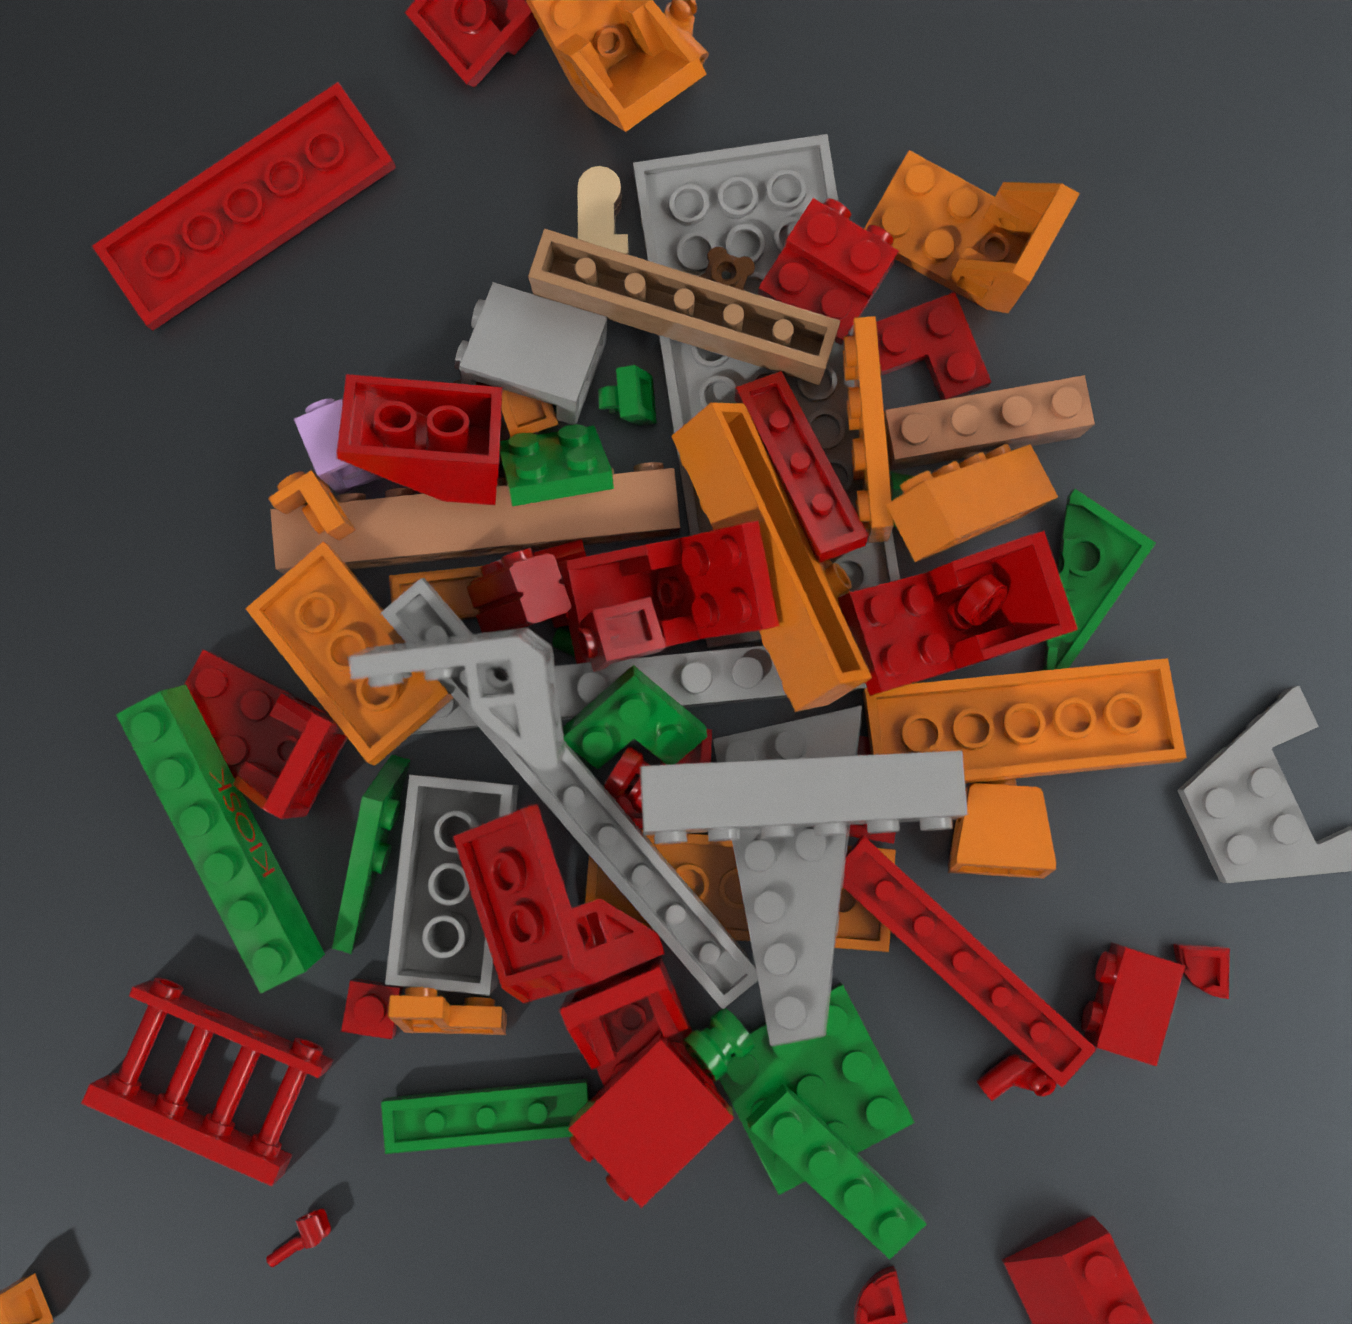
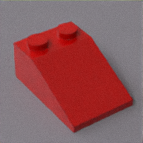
(424, 435)

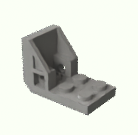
(518, 709)

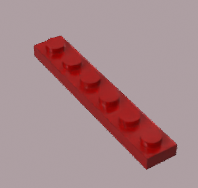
(964, 963)

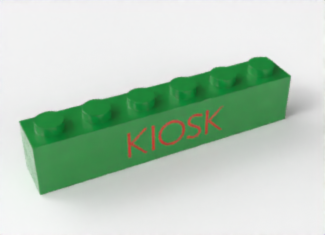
(221, 836)

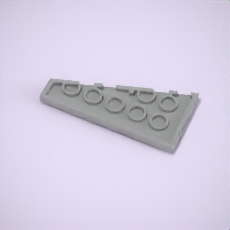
(793, 882)

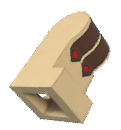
(598, 206)

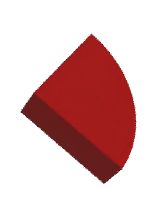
(1205, 967)
(881, 1300)

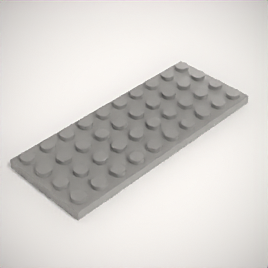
(749, 206)

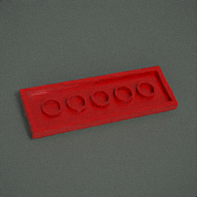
(244, 206)

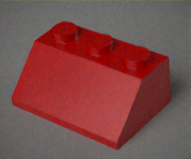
(1076, 1279)

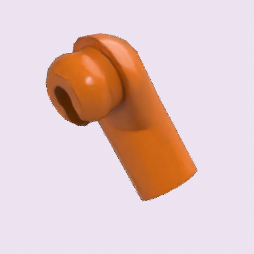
(682, 17)

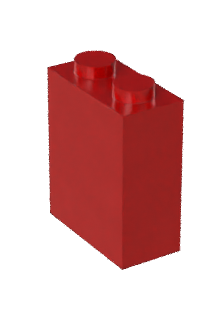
(649, 1121)

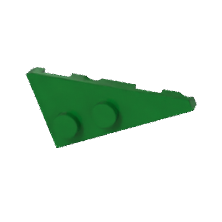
(1095, 565)
(369, 849)

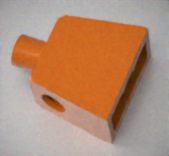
(1003, 832)

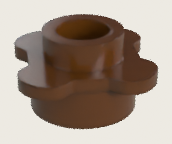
(720, 261)

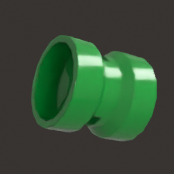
(714, 1047)

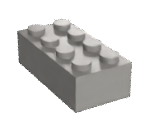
(435, 919)

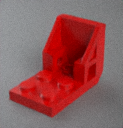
(697, 584)
(914, 626)
(267, 735)
(528, 919)
(623, 1015)

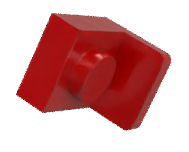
(620, 633)

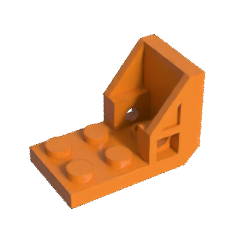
(618, 55)
(968, 237)

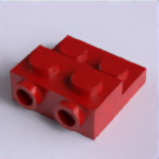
(474, 32)
(830, 265)

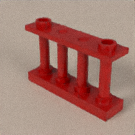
(214, 1133)

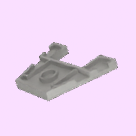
(1249, 811)

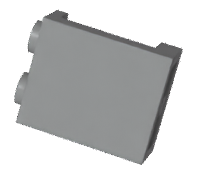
(533, 348)

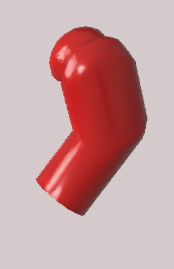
(1018, 1072)

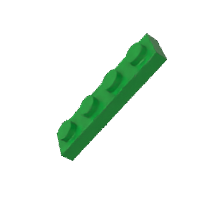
(481, 1116)
(835, 1171)

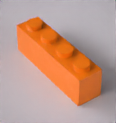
(969, 499)

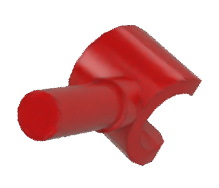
(312, 1229)

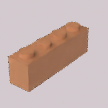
(986, 421)

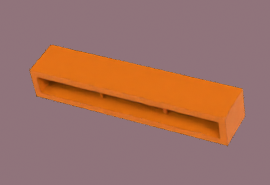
(739, 486)

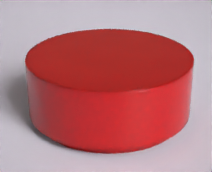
(983, 600)

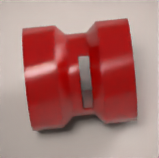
(622, 776)

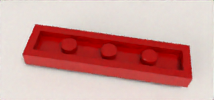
(802, 468)

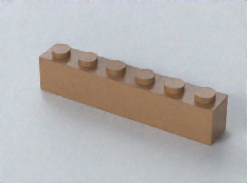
(683, 306)

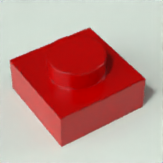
(369, 1008)

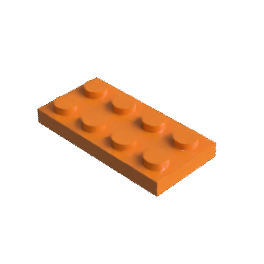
(867, 416)
(320, 619)

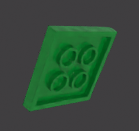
(832, 1074)

